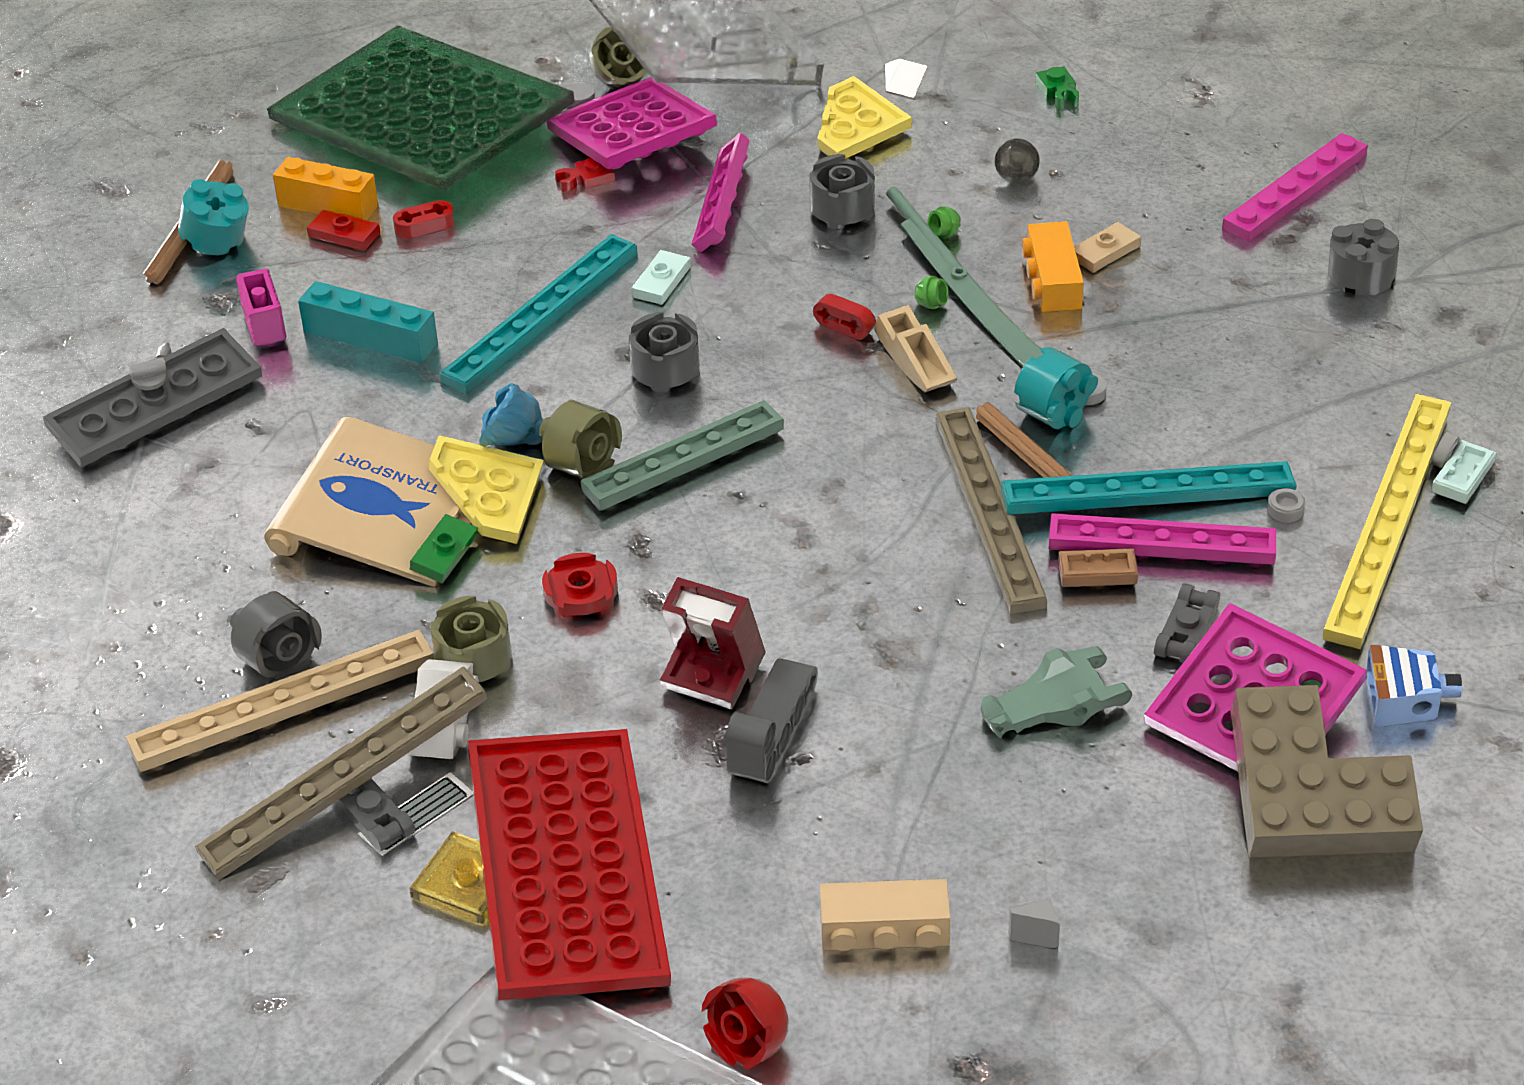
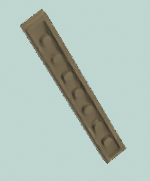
(997, 530)
(340, 773)

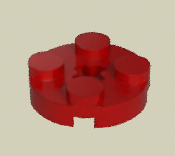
(570, 600)

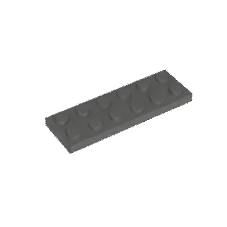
(126, 413)

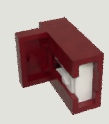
(713, 643)

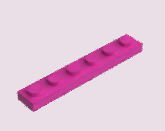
(1294, 187)
(1164, 538)

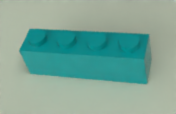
(368, 322)

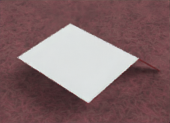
(904, 77)

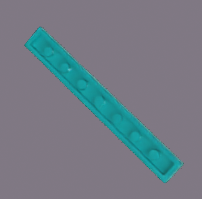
(537, 314)
(1145, 487)

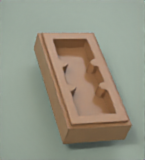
(1097, 567)

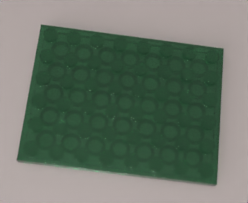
(421, 107)

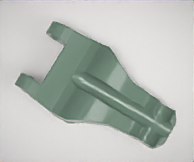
(1059, 692)

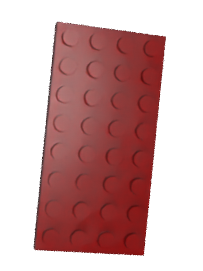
(566, 865)

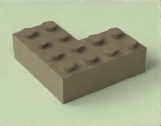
(1313, 803)

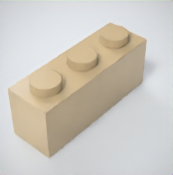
(885, 914)

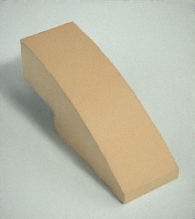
(914, 349)

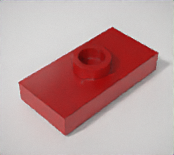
(343, 230)

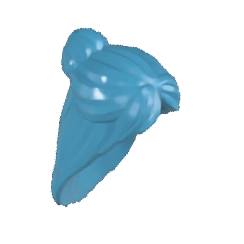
(513, 419)

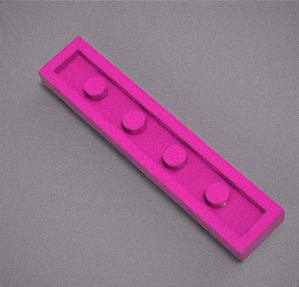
(721, 193)

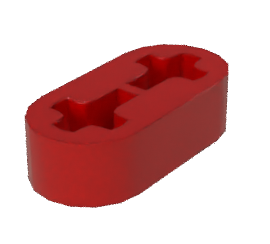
(423, 219)
(844, 316)

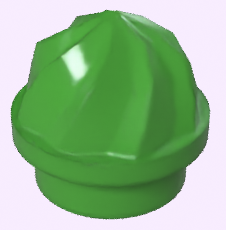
(944, 222)
(931, 292)

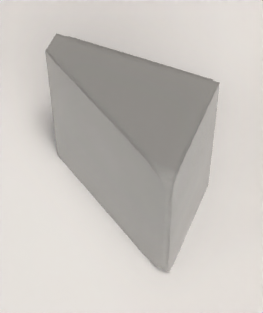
(1035, 924)

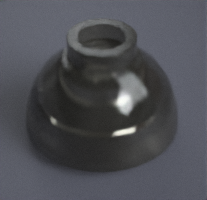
(1017, 160)

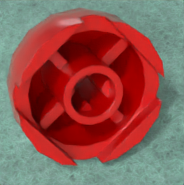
(745, 1021)

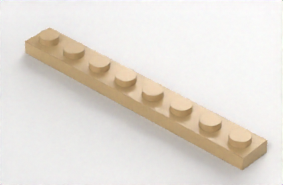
(278, 700)

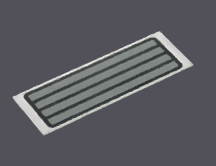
(431, 804)

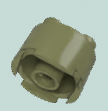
(580, 439)
(473, 634)

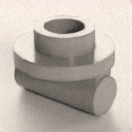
(148, 374)

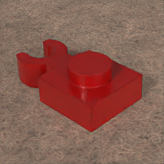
(585, 172)

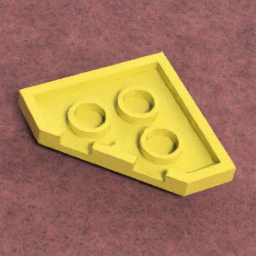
(858, 119)
(487, 485)

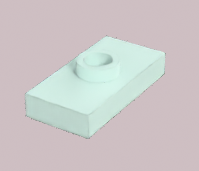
(661, 277)
(1463, 472)

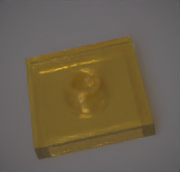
(454, 879)

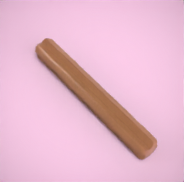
(1019, 442)

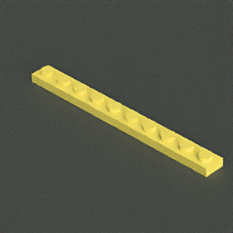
(1386, 522)

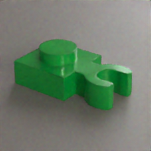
(1059, 84)

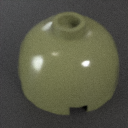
(613, 61)

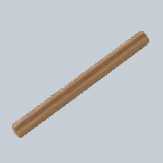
(174, 244)

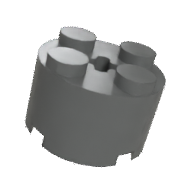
(842, 190)
(1363, 257)
(664, 351)
(274, 636)

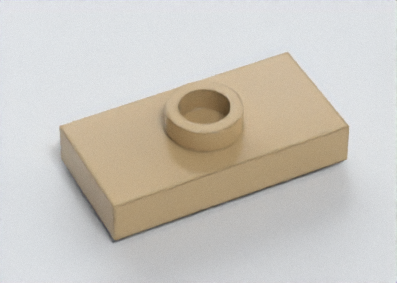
(1106, 246)

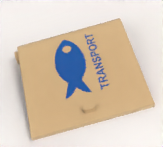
(365, 500)

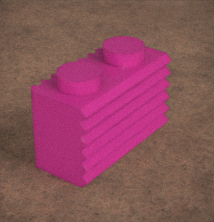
(261, 307)

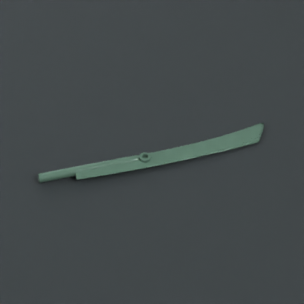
(962, 284)

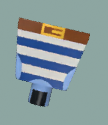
(1406, 685)

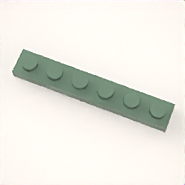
(682, 455)

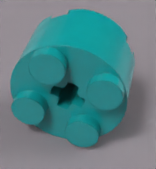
(213, 216)
(1054, 388)

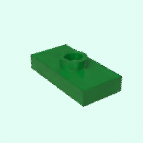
(443, 548)

